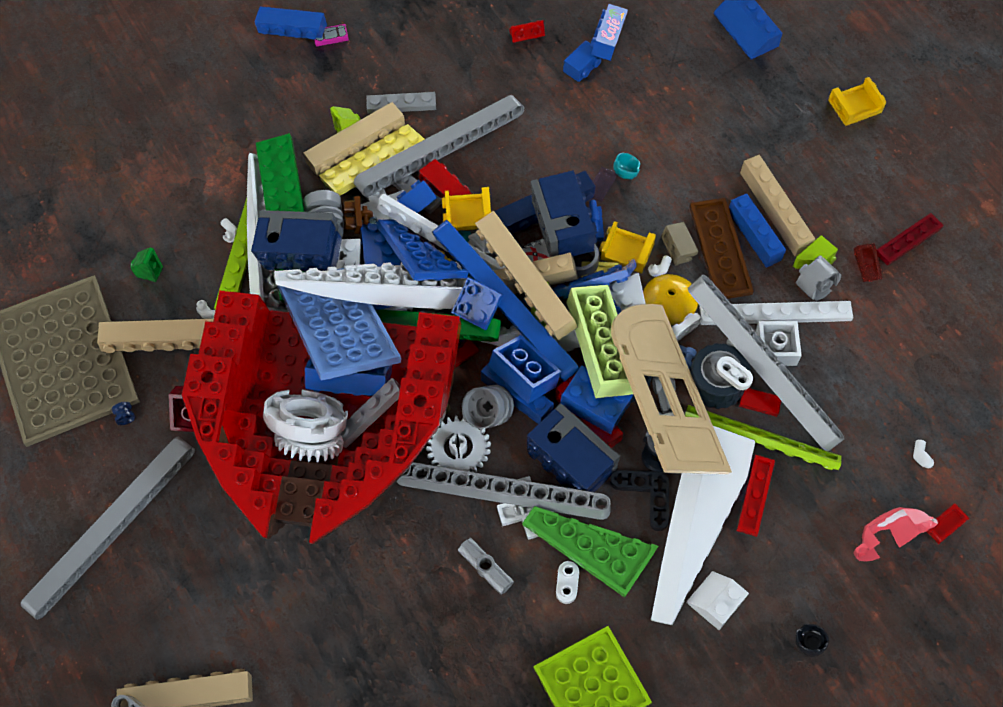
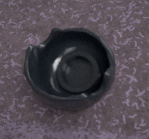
(812, 639)

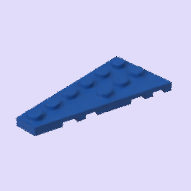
(376, 250)
(418, 258)
(615, 273)

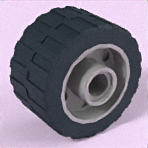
(712, 387)

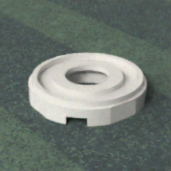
(328, 416)

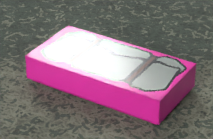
(333, 35)

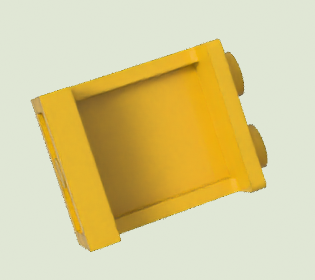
(857, 102)
(466, 210)
(625, 246)

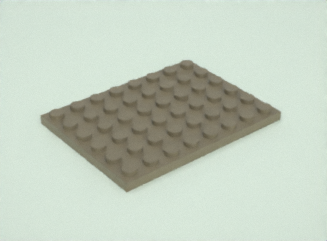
(55, 364)

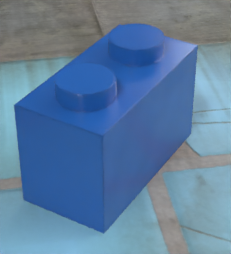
(581, 62)
(418, 197)

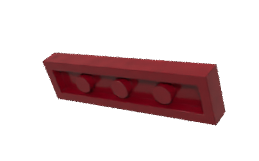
(909, 239)

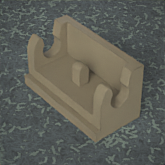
(679, 243)

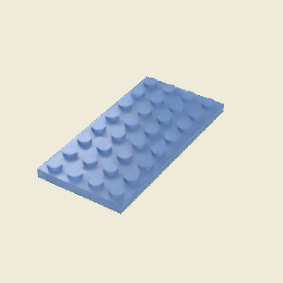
(340, 333)

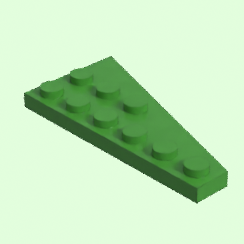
(599, 551)

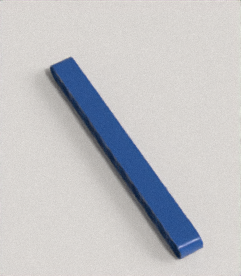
(509, 305)

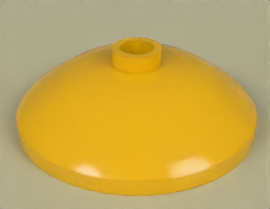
(676, 305)

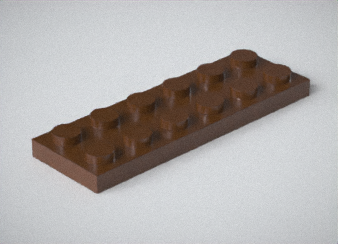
(721, 247)

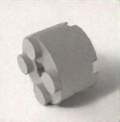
(818, 278)

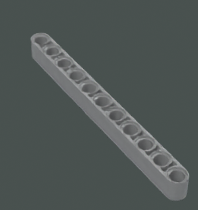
(438, 145)
(766, 363)
(509, 495)
(107, 528)

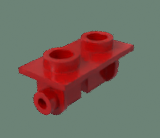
(527, 31)

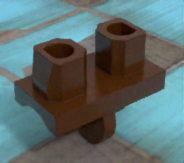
(355, 222)

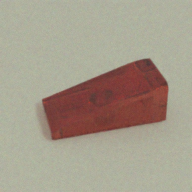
(868, 262)

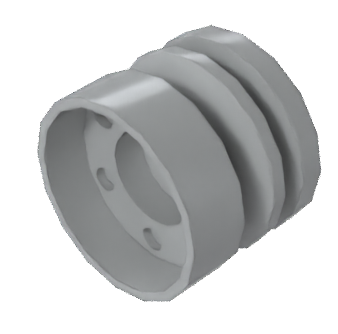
(325, 202)
(478, 406)

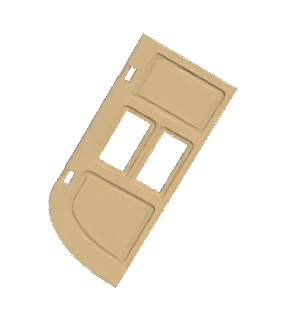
(653, 350)

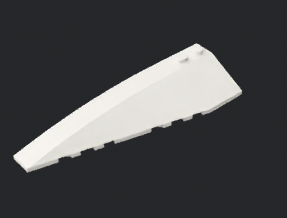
(260, 279)
(374, 285)
(696, 521)

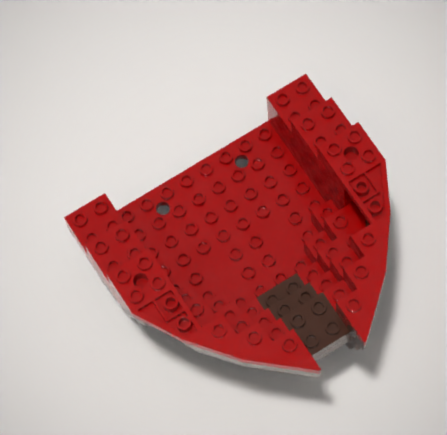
(259, 352)

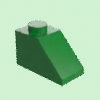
(147, 265)

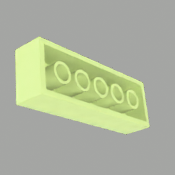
(594, 313)

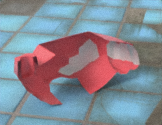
(904, 525)

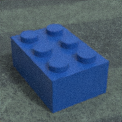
(524, 369)
(601, 412)

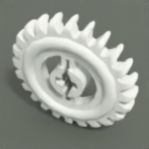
(455, 429)
(330, 447)

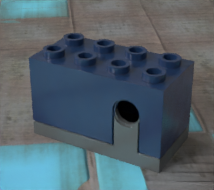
(563, 214)
(297, 240)
(571, 451)

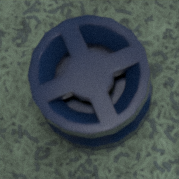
(123, 413)

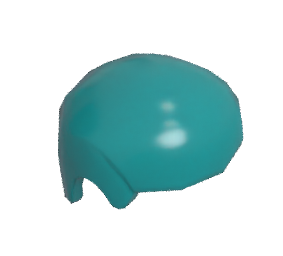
(626, 166)

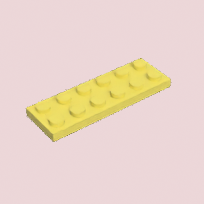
(341, 177)

